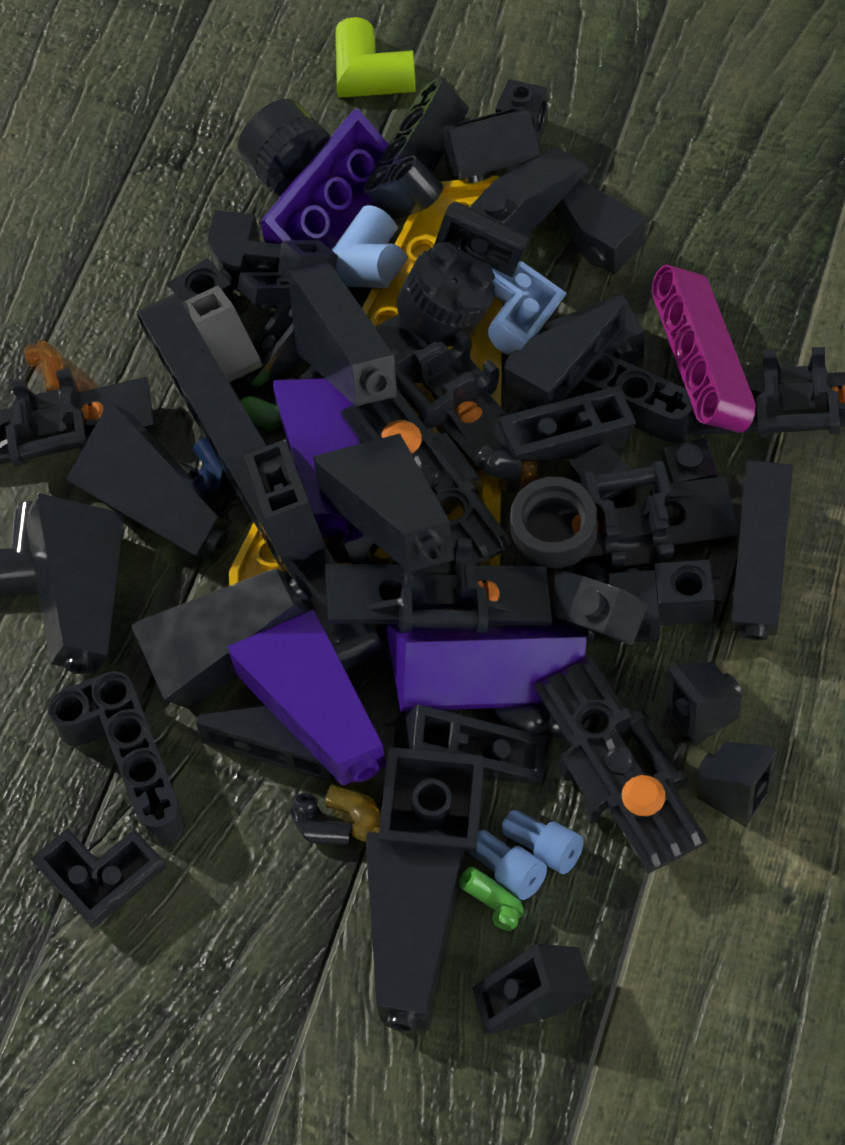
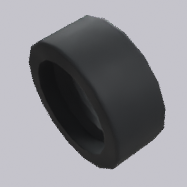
(553, 491)

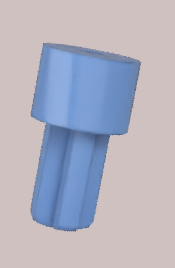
(550, 842)
(513, 868)

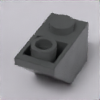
(223, 333)

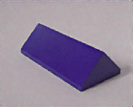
(329, 188)
(480, 669)

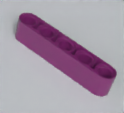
(703, 349)

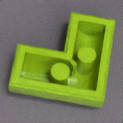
(364, 71)

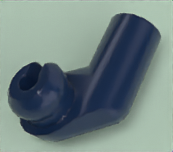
(212, 475)

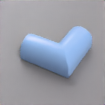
(364, 250)
(527, 306)

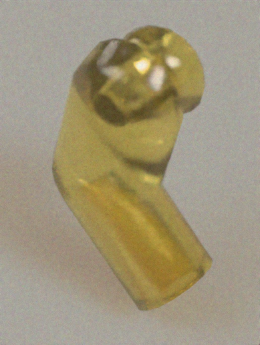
(359, 806)

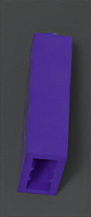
(313, 427)
(310, 693)

